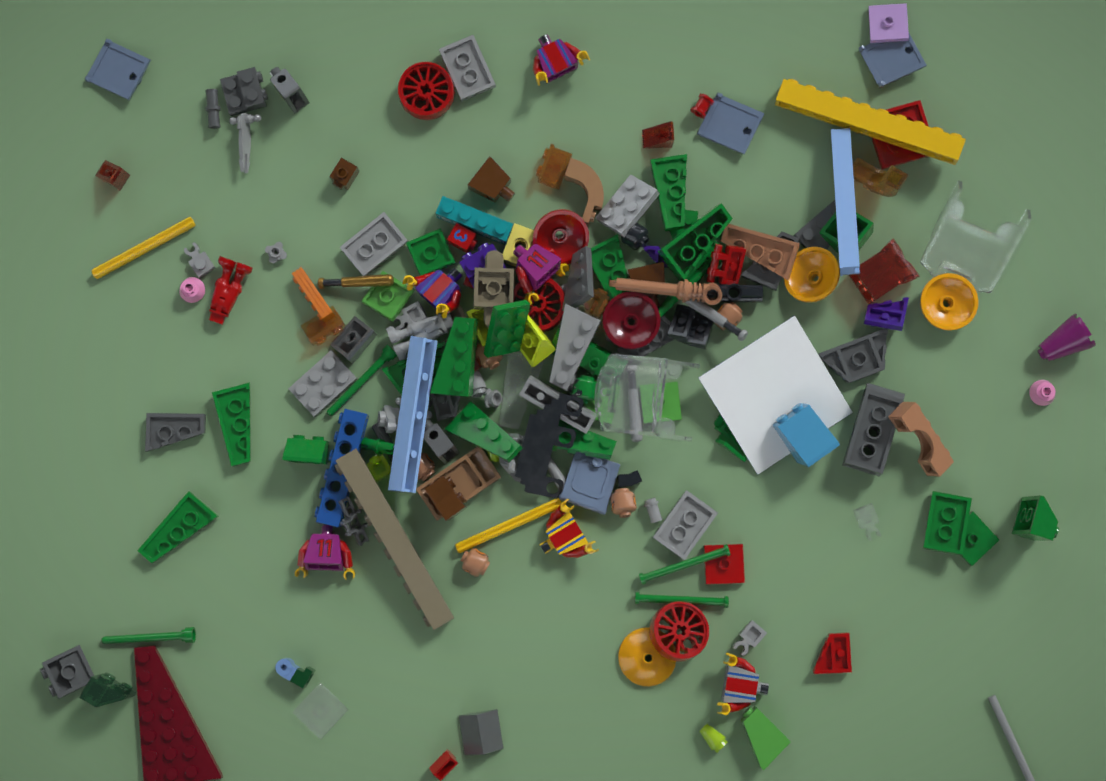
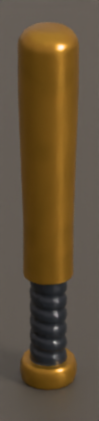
(360, 281)

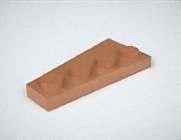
(765, 249)

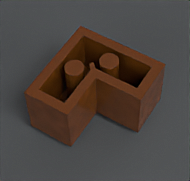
(445, 497)

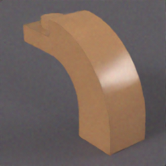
(586, 177)

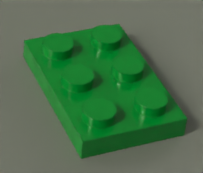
(506, 328)
(947, 523)

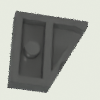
(445, 405)

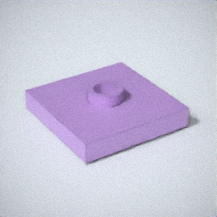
(888, 23)

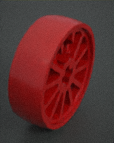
(423, 113)
(535, 310)
(696, 648)

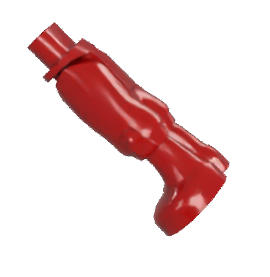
(225, 293)

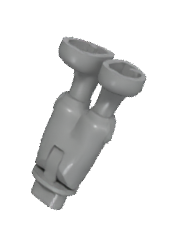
(426, 328)

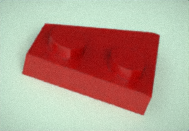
(835, 655)

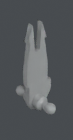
(243, 124)

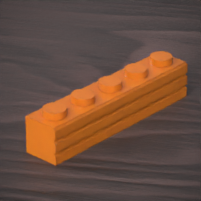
(312, 295)

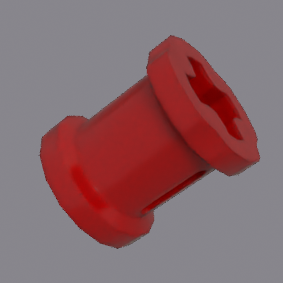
(702, 106)

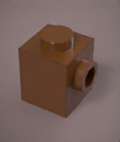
(344, 174)

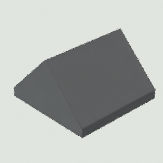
(353, 339)
(481, 732)

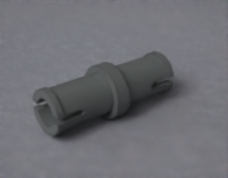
(212, 108)

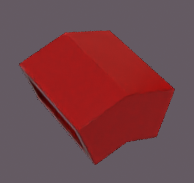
(443, 765)

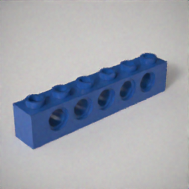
(359, 421)

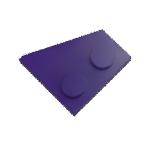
(887, 314)

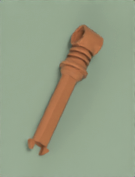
(683, 290)

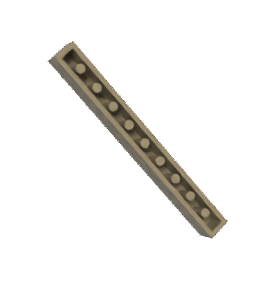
(394, 538)

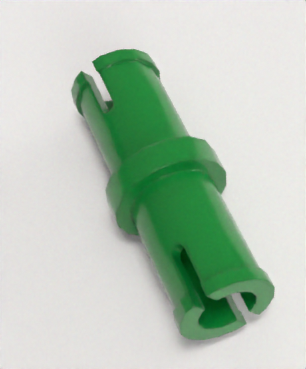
(378, 446)

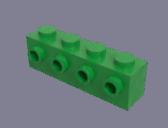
(594, 357)

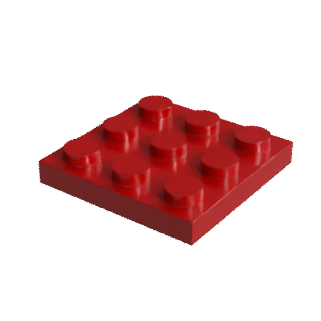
(894, 155)

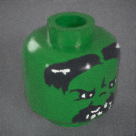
(584, 388)

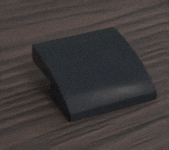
(690, 327)

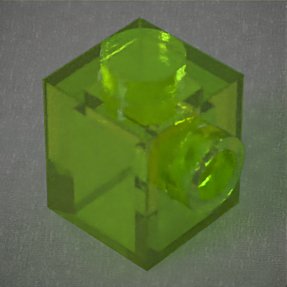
(379, 467)

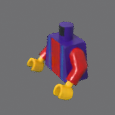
(437, 289)

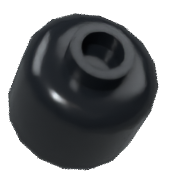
(636, 237)

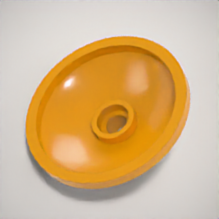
(807, 265)
(961, 301)
(632, 659)

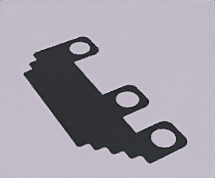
(540, 436)

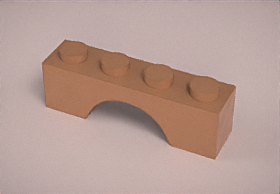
(933, 456)

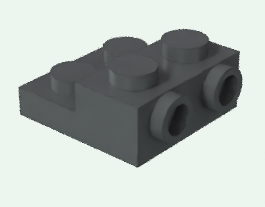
(244, 91)
(67, 672)

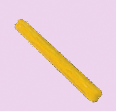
(143, 248)
(508, 525)

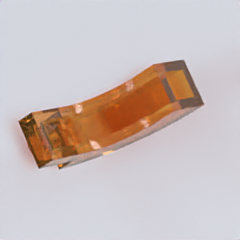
(879, 181)

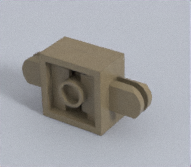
(492, 285)

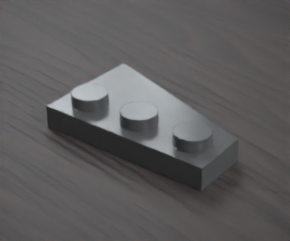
(580, 279)
(171, 428)

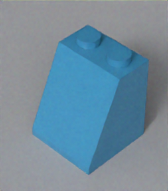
(805, 435)

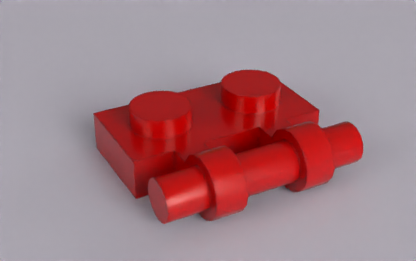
(731, 265)

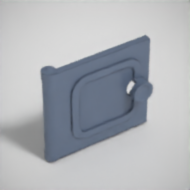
(891, 60)
(114, 68)
(727, 121)
(589, 485)

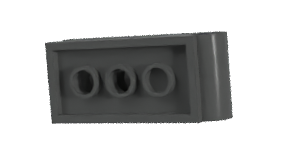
(873, 414)

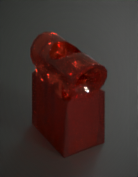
(883, 272)

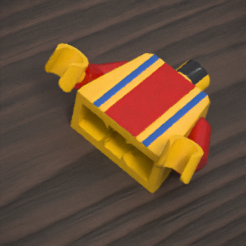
(565, 534)

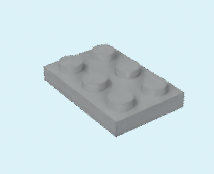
(467, 68)
(627, 205)
(374, 244)
(322, 383)
(685, 525)

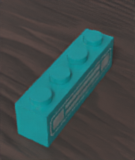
(474, 220)

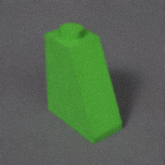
(763, 736)

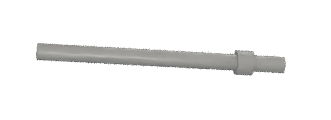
(1011, 739)

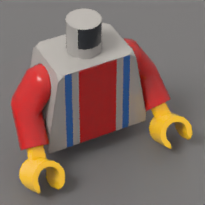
(740, 685)

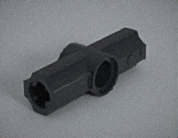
(746, 293)

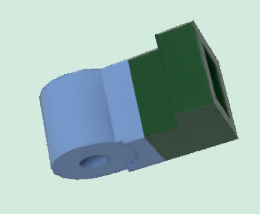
(288, 670)

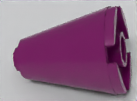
(1066, 340)

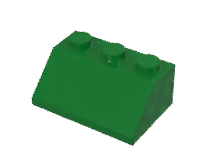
(1035, 520)

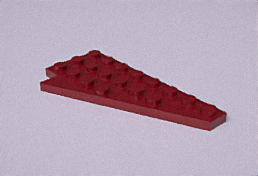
(168, 733)

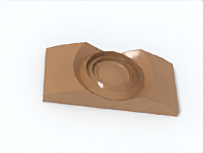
(469, 473)

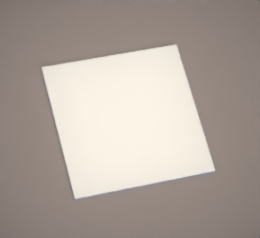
(768, 382)

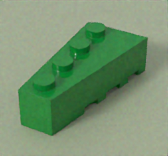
(690, 245)
(457, 363)

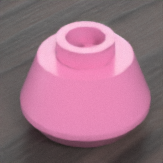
(192, 290)
(1038, 391)

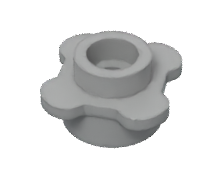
(276, 257)
(492, 398)

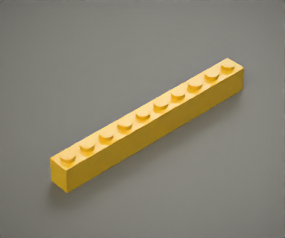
(870, 121)

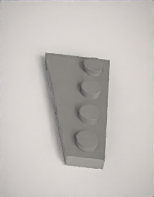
(573, 340)

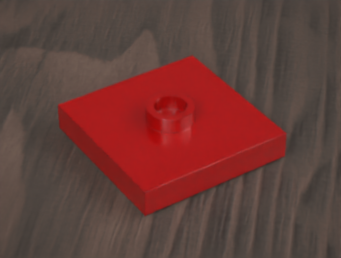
(725, 568)

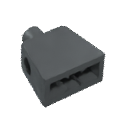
(288, 89)
(442, 444)

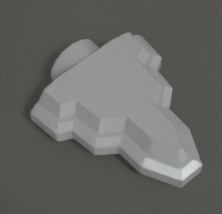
(388, 418)

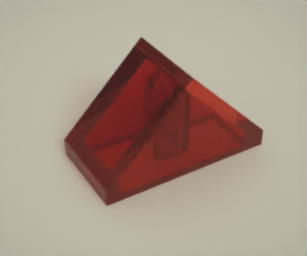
(658, 136)
(113, 175)

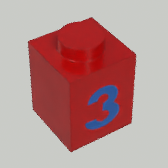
(462, 238)

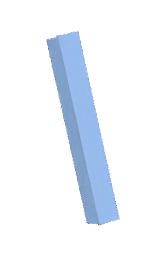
(845, 202)
(412, 414)

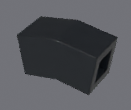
(629, 479)

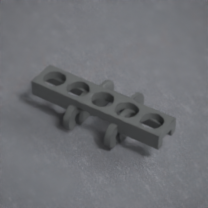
(349, 517)

